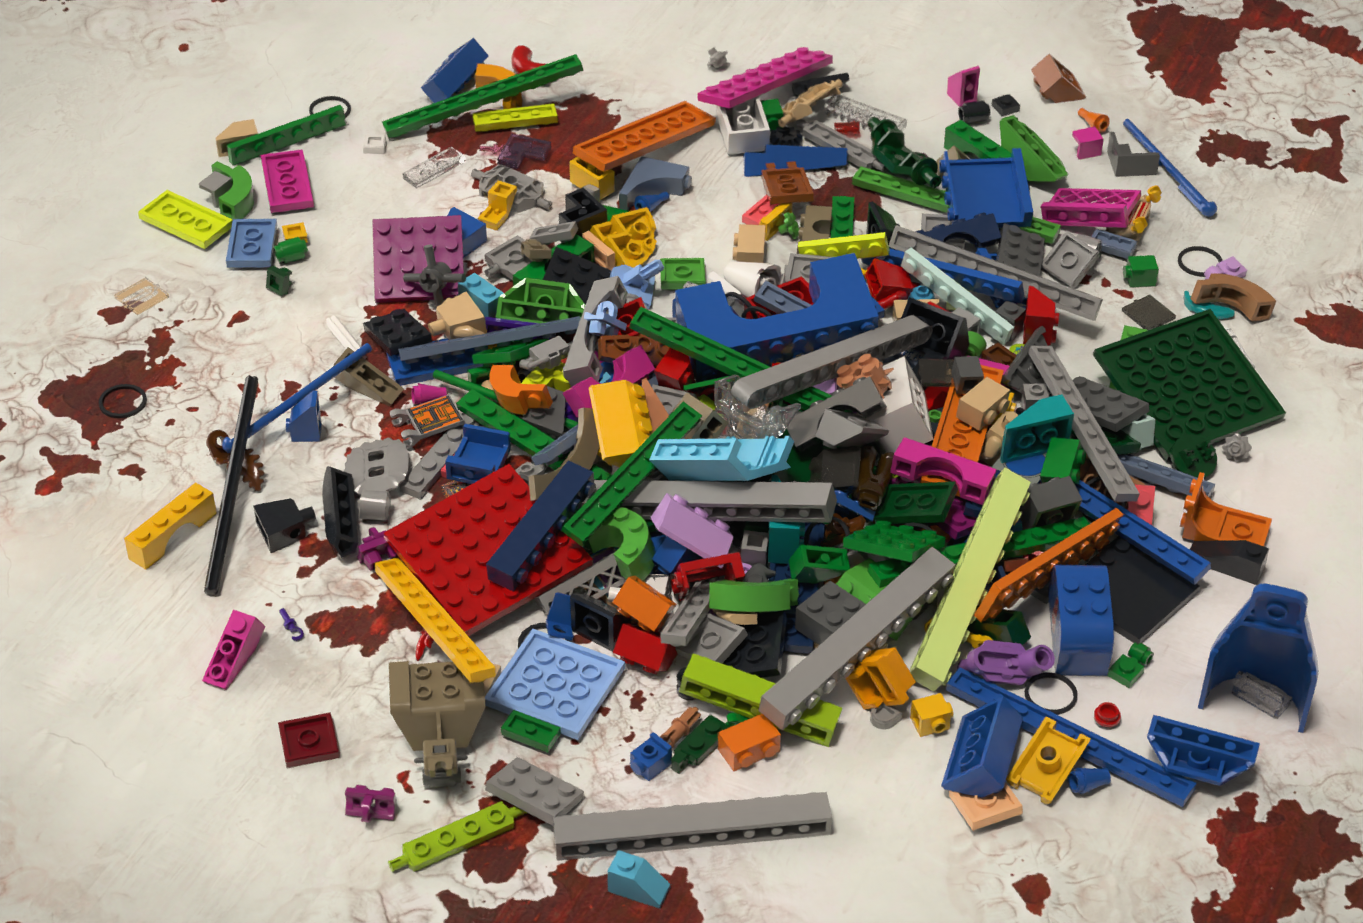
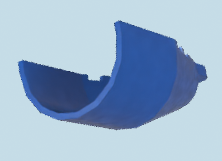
(1272, 643)

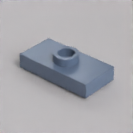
(1115, 244)

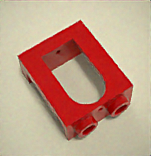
(707, 569)

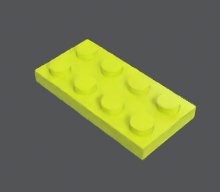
(185, 219)

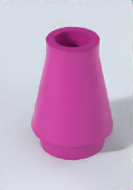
(424, 393)

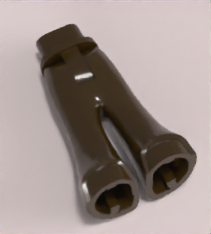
(873, 487)

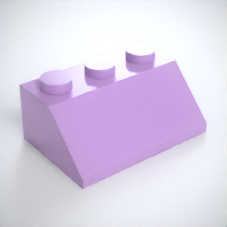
(692, 527)

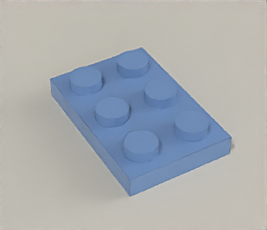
(251, 243)

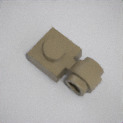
(535, 250)

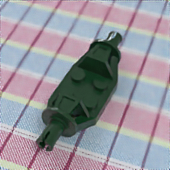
(891, 151)

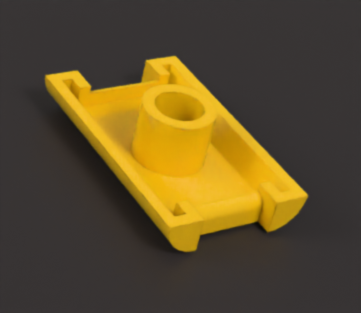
(1042, 775)

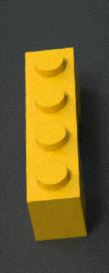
(150, 539)

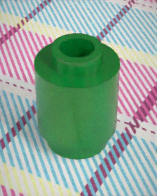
(290, 250)

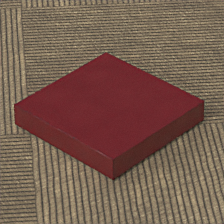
(308, 740)

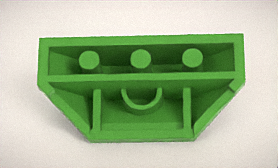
(1038, 158)
(539, 302)

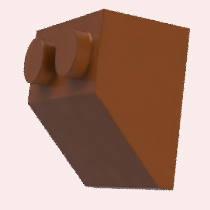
(1056, 81)

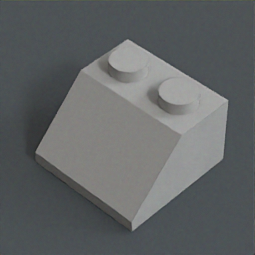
(848, 429)

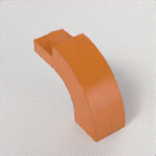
(514, 395)

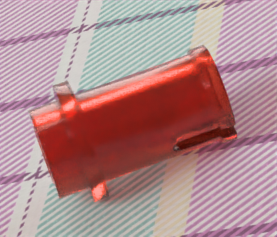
(847, 128)

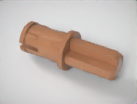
(681, 726)

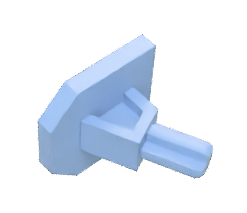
(639, 279)

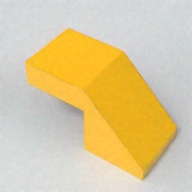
(499, 205)

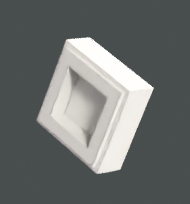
(374, 144)

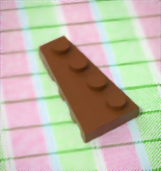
(613, 346)

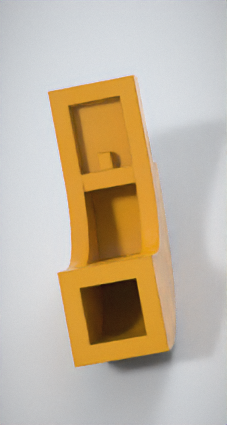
(488, 74)

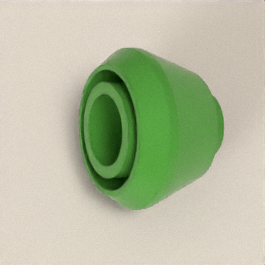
(976, 344)

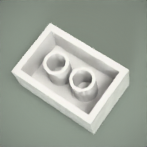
(744, 127)

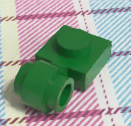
(1129, 670)

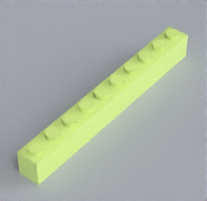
(970, 575)

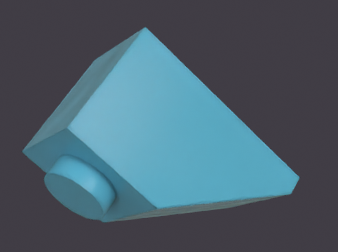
(636, 880)

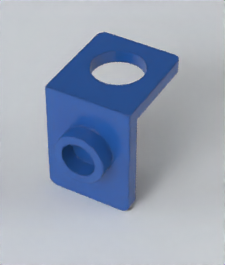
(560, 617)

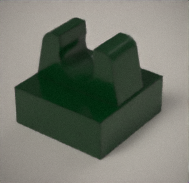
(278, 280)

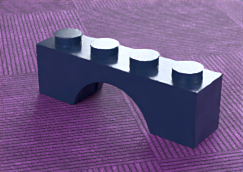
(980, 231)

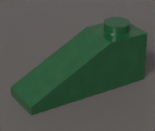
(1006, 627)

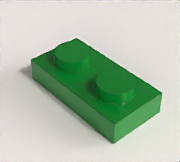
(530, 731)

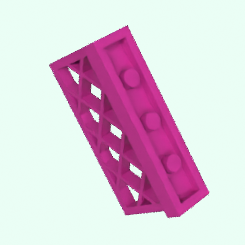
(1090, 214)

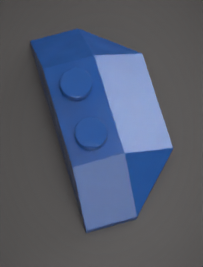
(1200, 751)

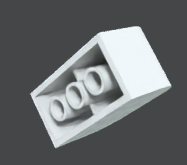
(905, 410)

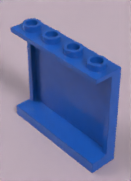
(987, 188)

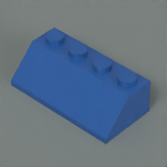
(983, 749)

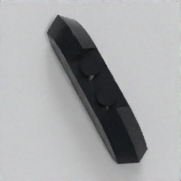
(339, 512)

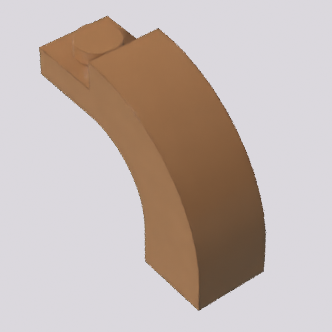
(1235, 291)

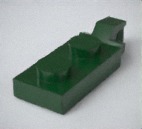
(698, 744)

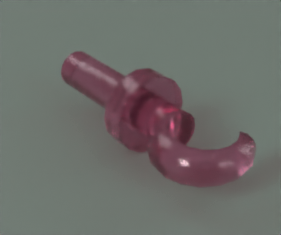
(494, 148)

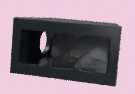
(282, 522)

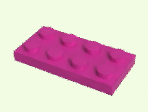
(287, 181)

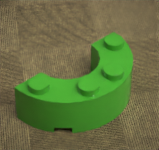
(632, 535)

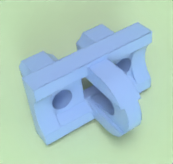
(605, 324)

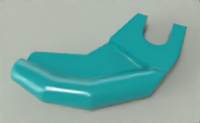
(1219, 311)

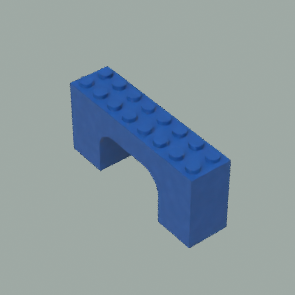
(838, 312)

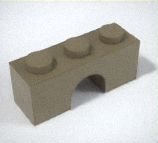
(815, 223)

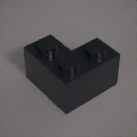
(584, 210)

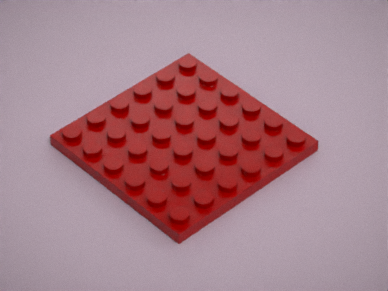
(459, 535)

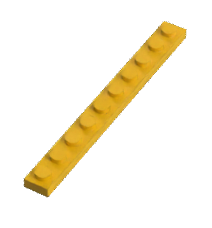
(435, 620)

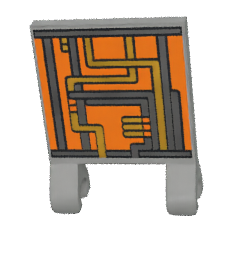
(428, 419)

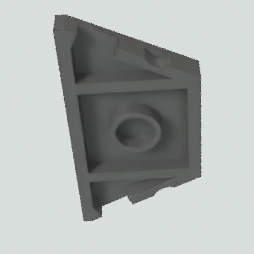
(1023, 368)

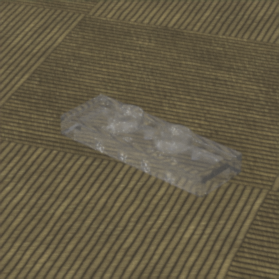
(434, 167)

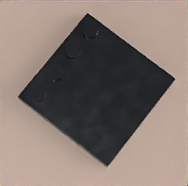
(1141, 590)

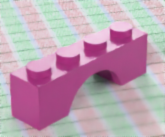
(630, 366)
(918, 459)

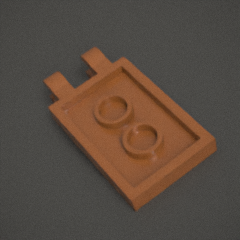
(786, 184)

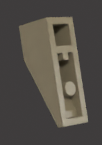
(368, 380)

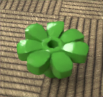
(790, 225)

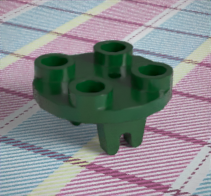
(1202, 452)

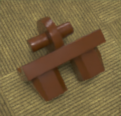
(836, 533)

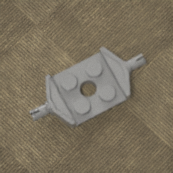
(528, 192)

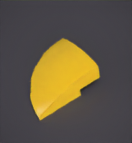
(628, 236)

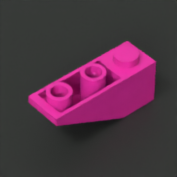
(234, 649)

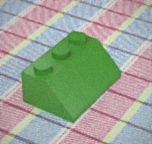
(862, 586)

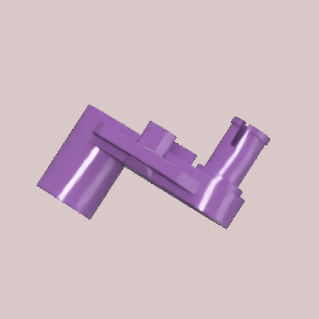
(1007, 662)

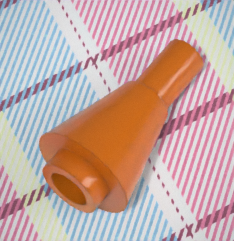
(1096, 120)

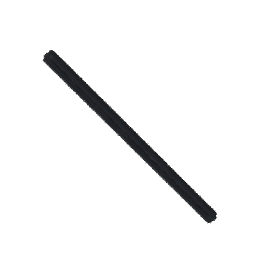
(231, 486)

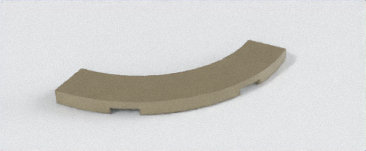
(583, 453)

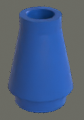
(1087, 779)

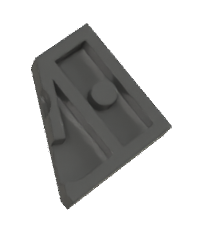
(550, 419)

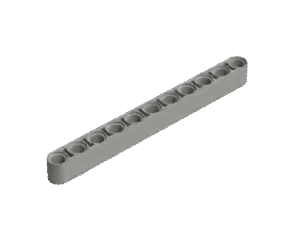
(823, 363)

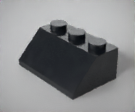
(948, 329)

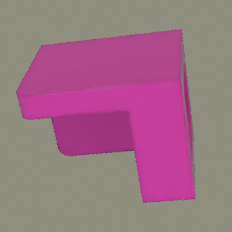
(1089, 142)

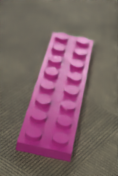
(765, 77)

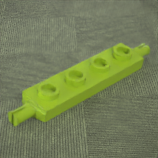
(456, 837)

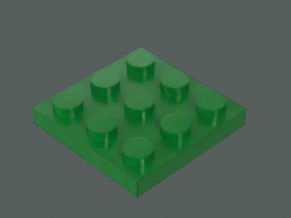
(893, 541)

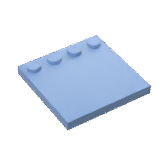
(555, 682)

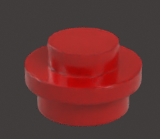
(1107, 714)

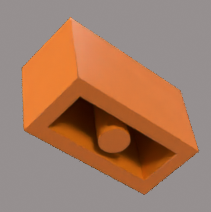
(643, 604)
(749, 742)

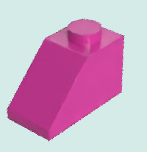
(963, 86)

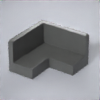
(1128, 163)

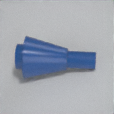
(650, 201)

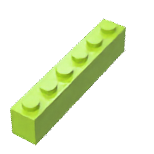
(742, 694)

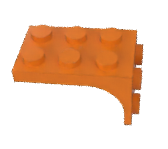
(1215, 522)

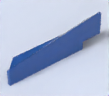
(804, 156)

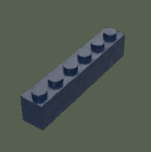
(540, 526)

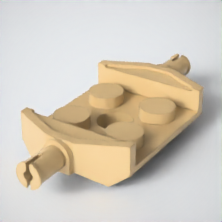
(802, 106)

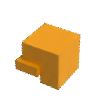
(881, 679)

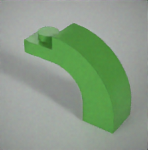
(240, 198)
(753, 596)

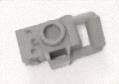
(546, 354)

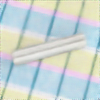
(342, 333)

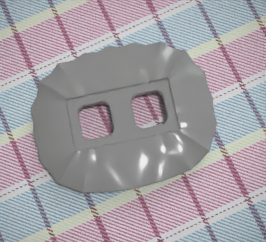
(394, 464)

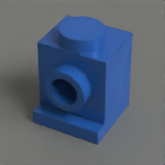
(651, 757)

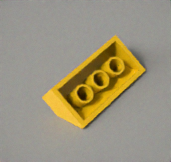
(620, 419)

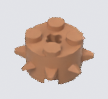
(865, 367)

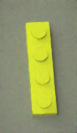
(515, 117)
(862, 245)

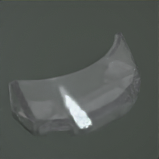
(749, 422)

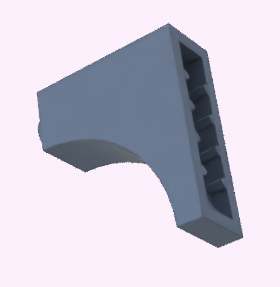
(653, 178)

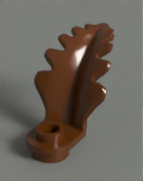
(249, 468)

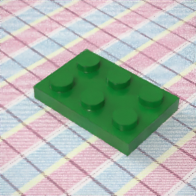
(506, 354)

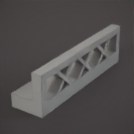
(582, 577)

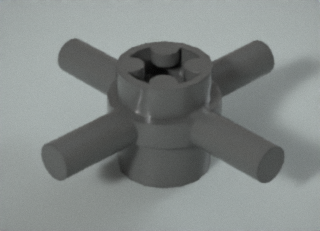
(434, 276)

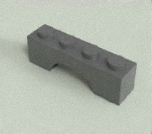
(860, 397)

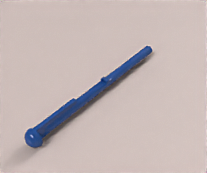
(1206, 208)
(297, 397)

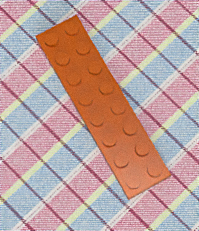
(643, 136)
(957, 436)
(1038, 570)

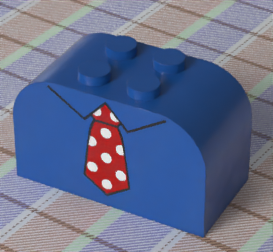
(1081, 619)

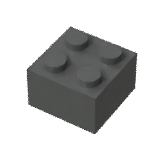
(1050, 503)
(826, 612)

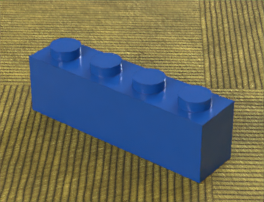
(455, 71)

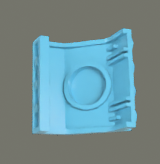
(720, 458)

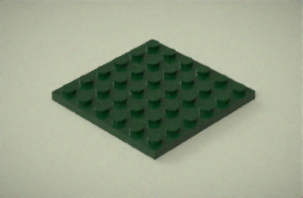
(1191, 380)

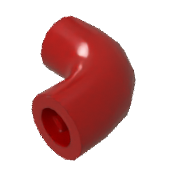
(522, 61)

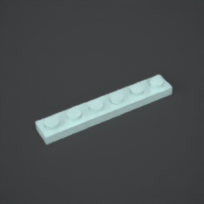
(956, 295)

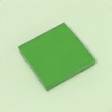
(680, 270)

